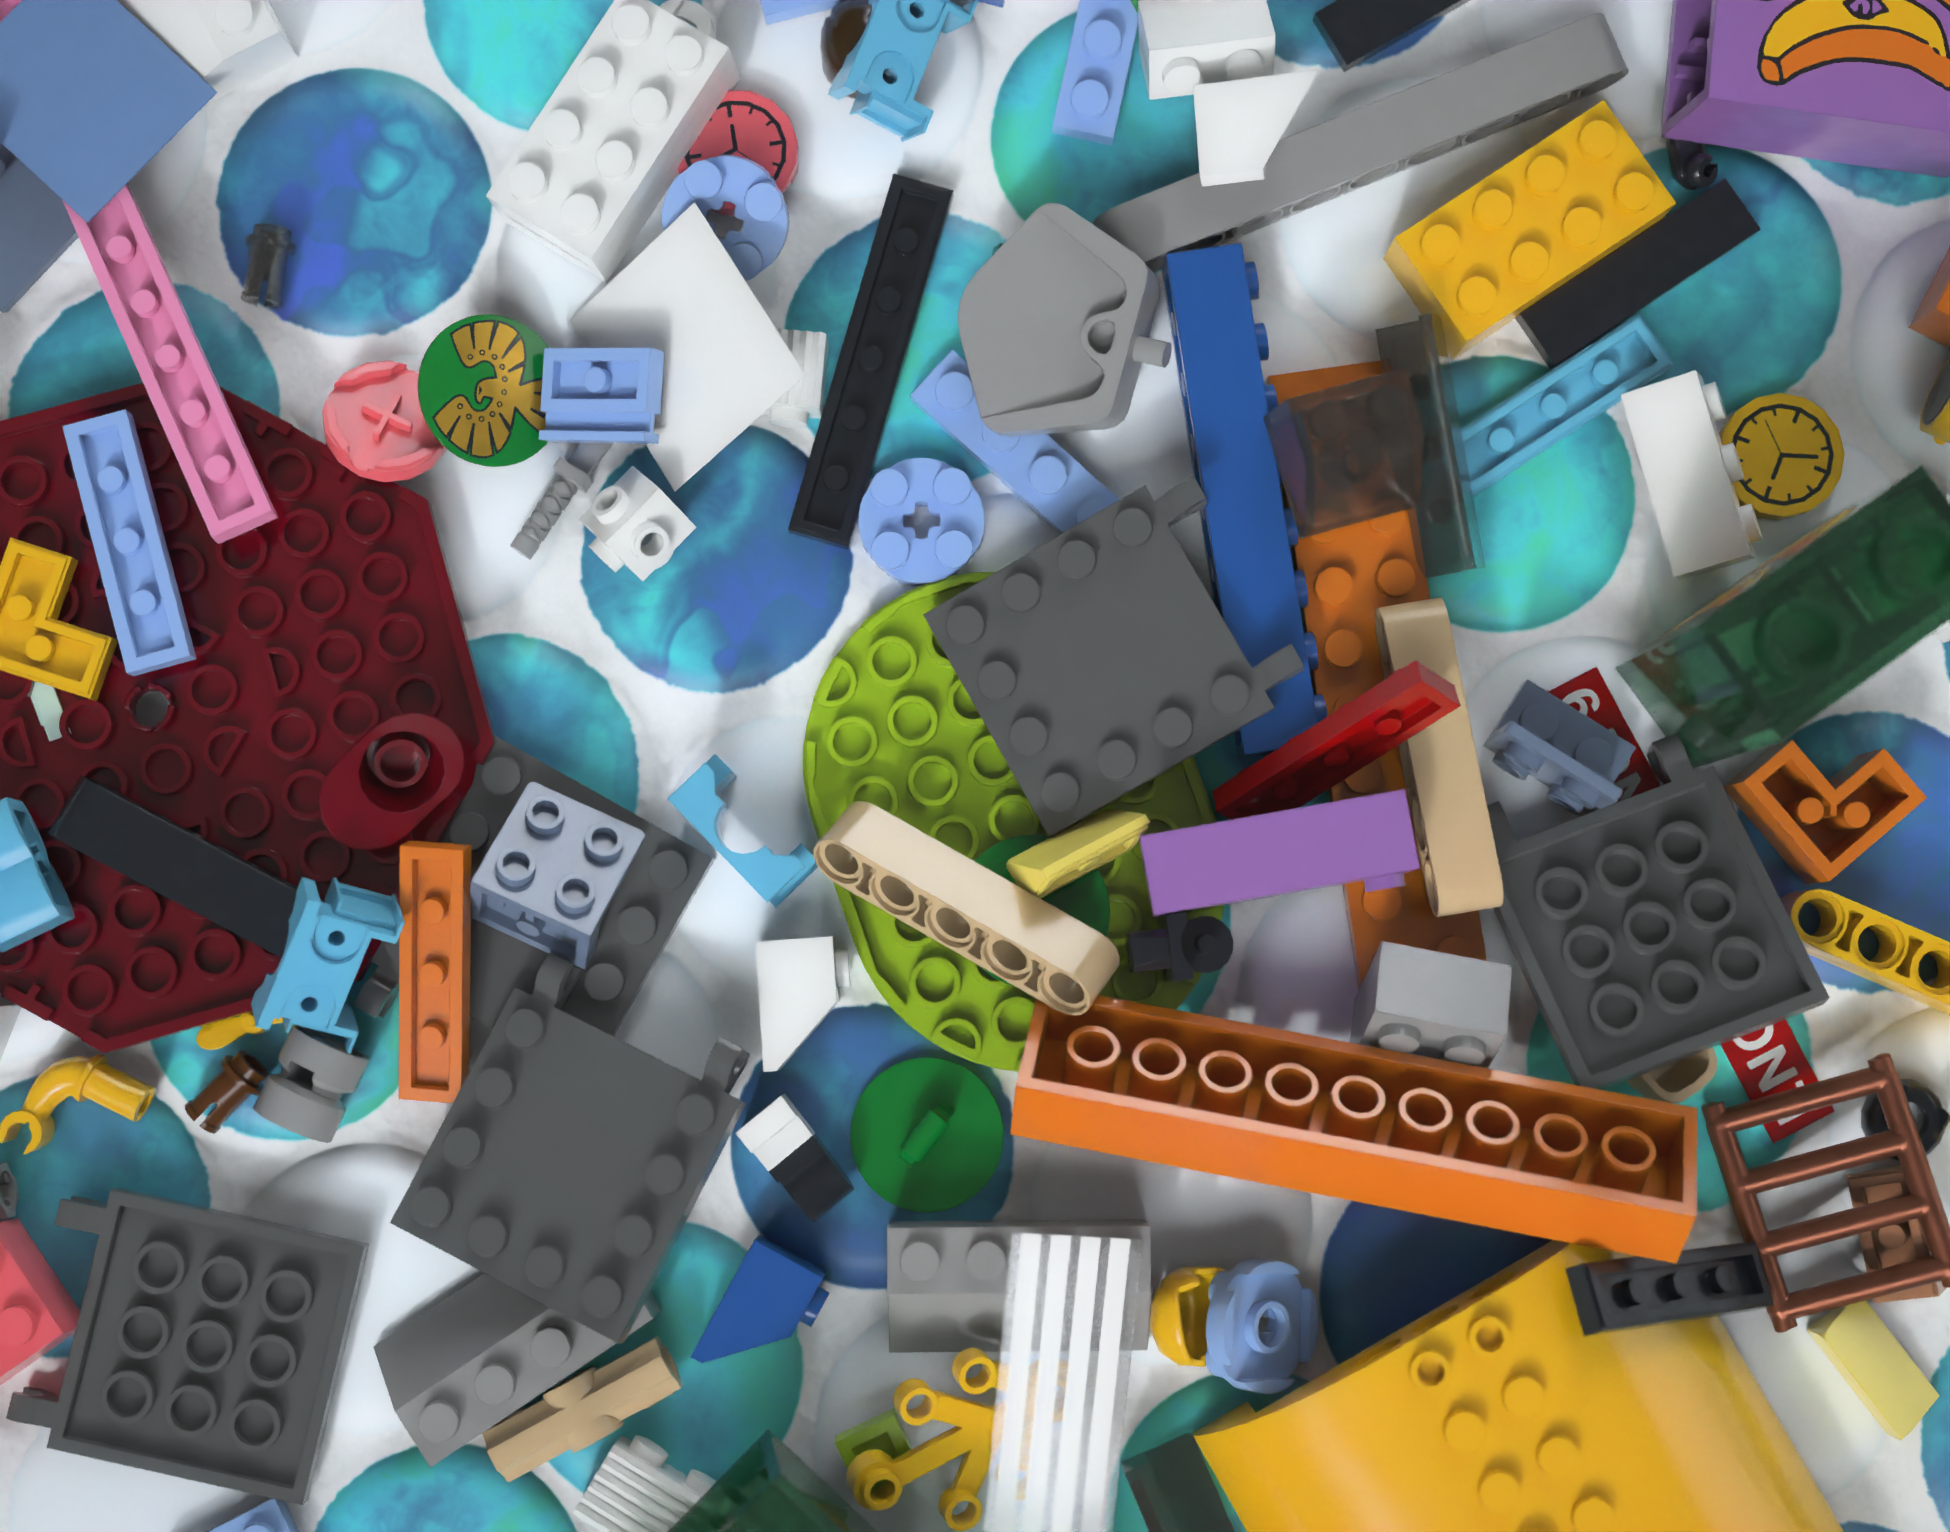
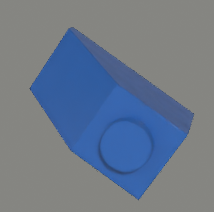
(763, 1302)

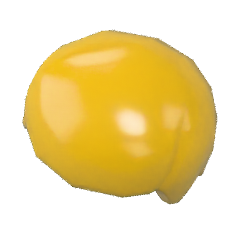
(1180, 1315)

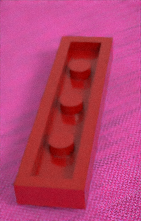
(1339, 744)

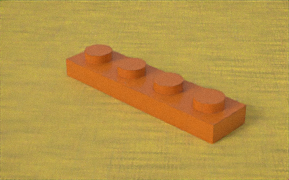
(434, 970)

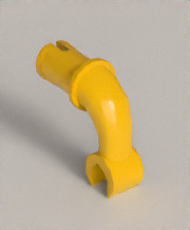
(82, 1079)

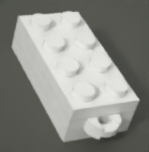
(616, 131)

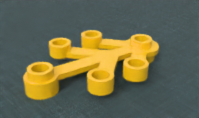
(969, 1436)

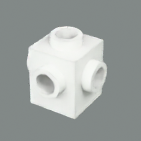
(635, 525)

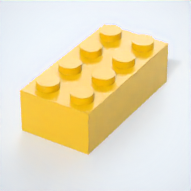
(1529, 228)

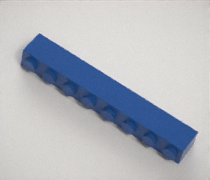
(1235, 466)

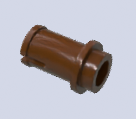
(228, 1090)

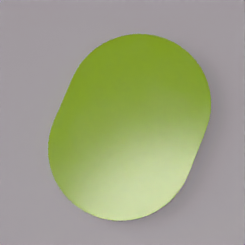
(907, 738)

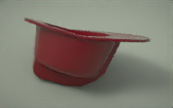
(390, 780)

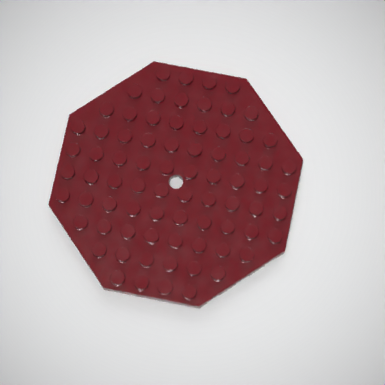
(298, 652)

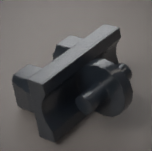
(1180, 947)

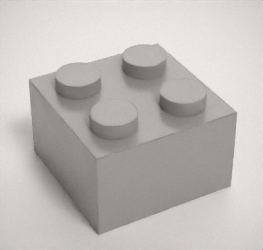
(1433, 1005)

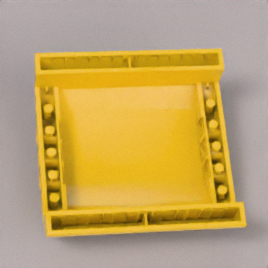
(1521, 1425)

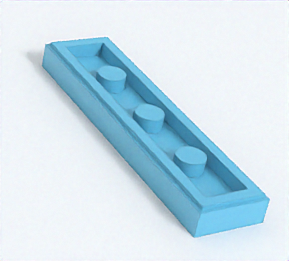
(1561, 402)

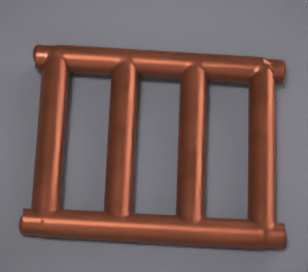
(1899, 1140)

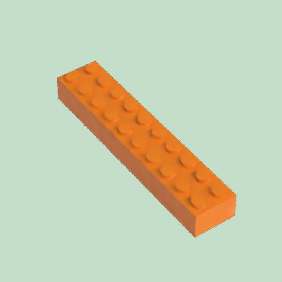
(1362, 1124)

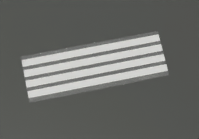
(1062, 1383)

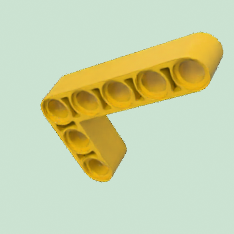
(1898, 952)

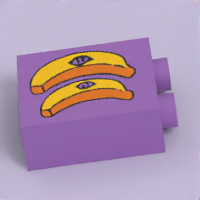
(1814, 80)

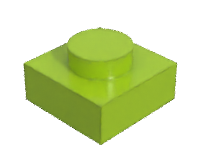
(877, 1433)

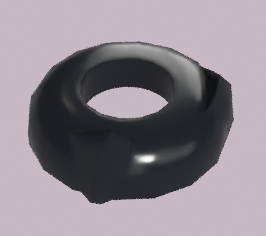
(1934, 1114)

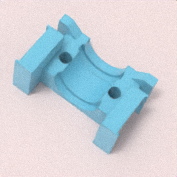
(899, 49)
(769, 874)
(322, 963)

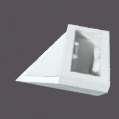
(1243, 123)

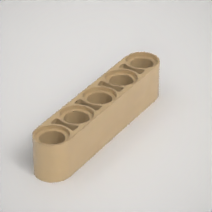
(1442, 768)
(967, 907)

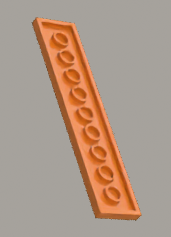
(1347, 579)

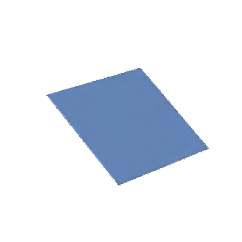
(89, 96)

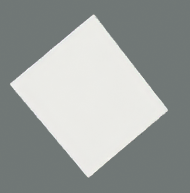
(716, 339)

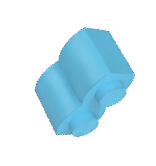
(29, 885)

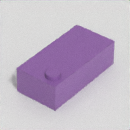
(1281, 854)

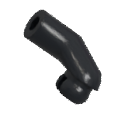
(1691, 164)

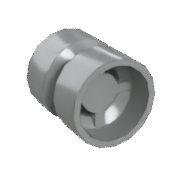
(305, 1106)

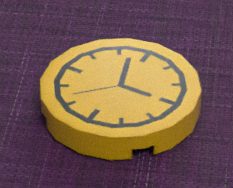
(1786, 454)

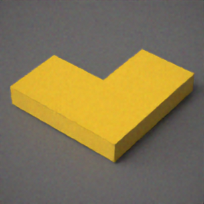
(32, 636)

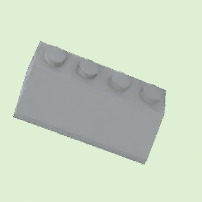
(953, 1279)
(481, 1361)

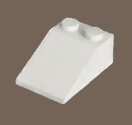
(219, 39)

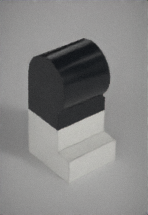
(796, 1157)

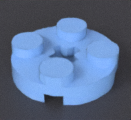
(756, 202)
(895, 495)
(1237, 1303)

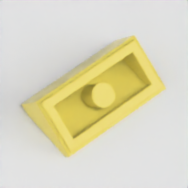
(1077, 851)
(1875, 1367)

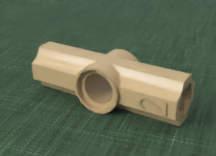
(582, 1409)

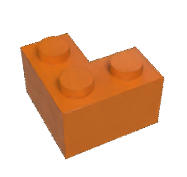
(1819, 821)

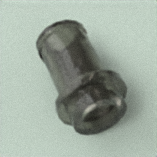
(267, 262)

